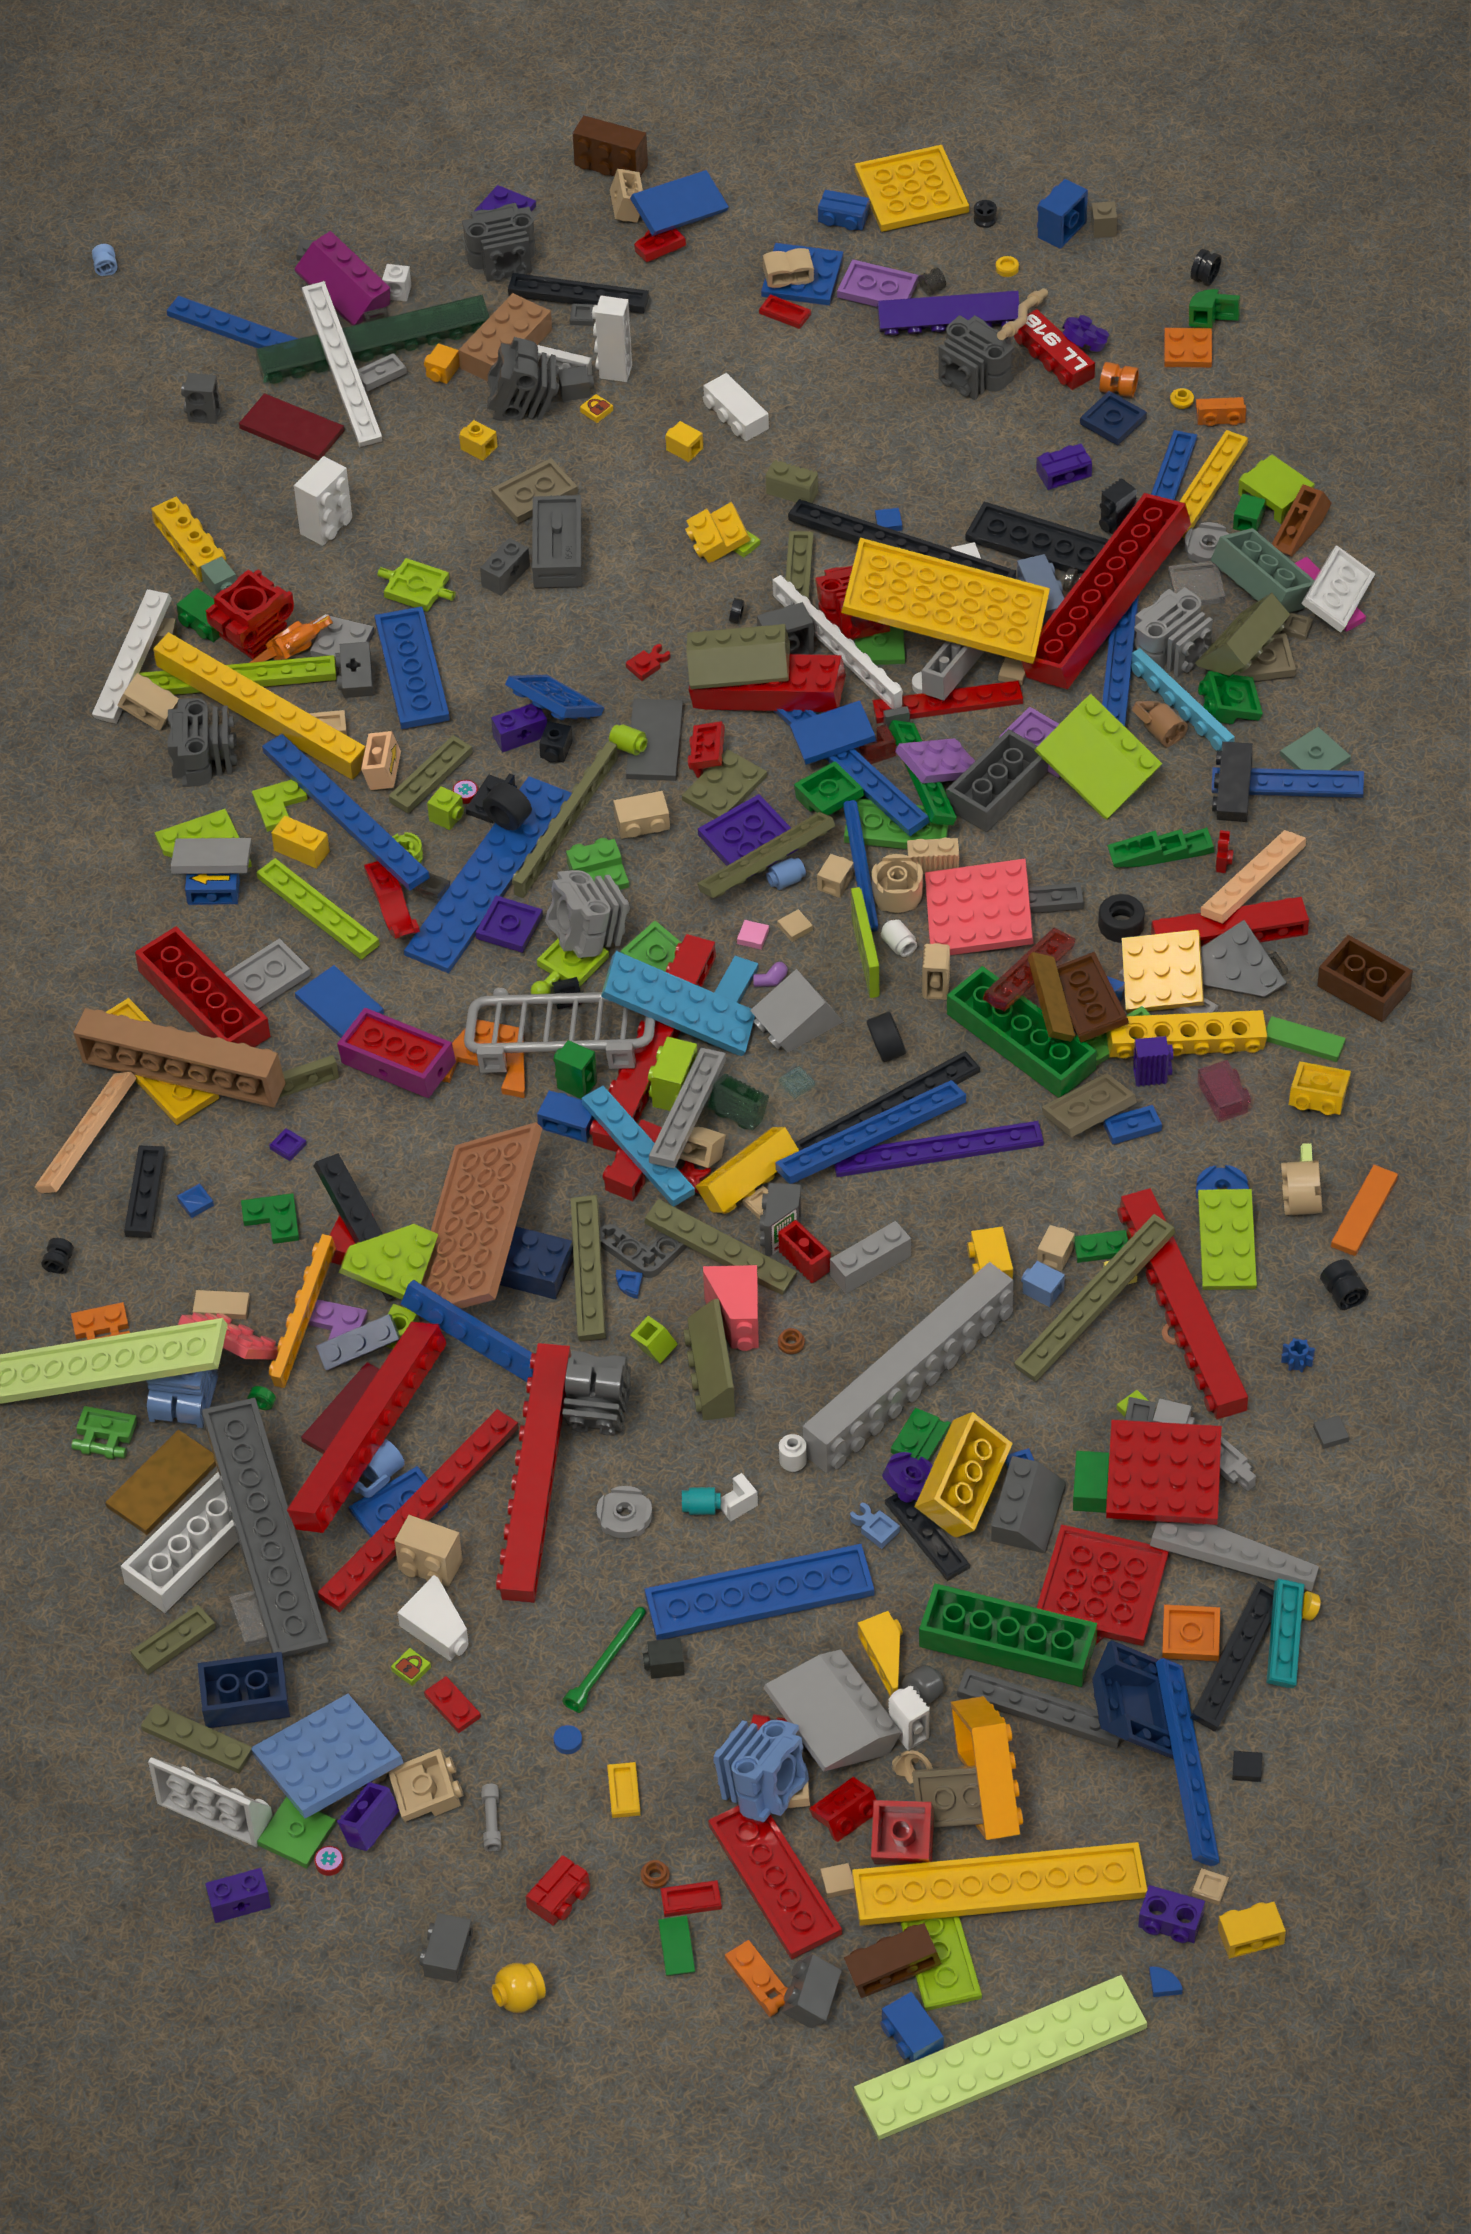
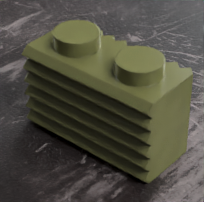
(791, 482)

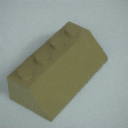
(1245, 637)
(738, 656)
(710, 1363)

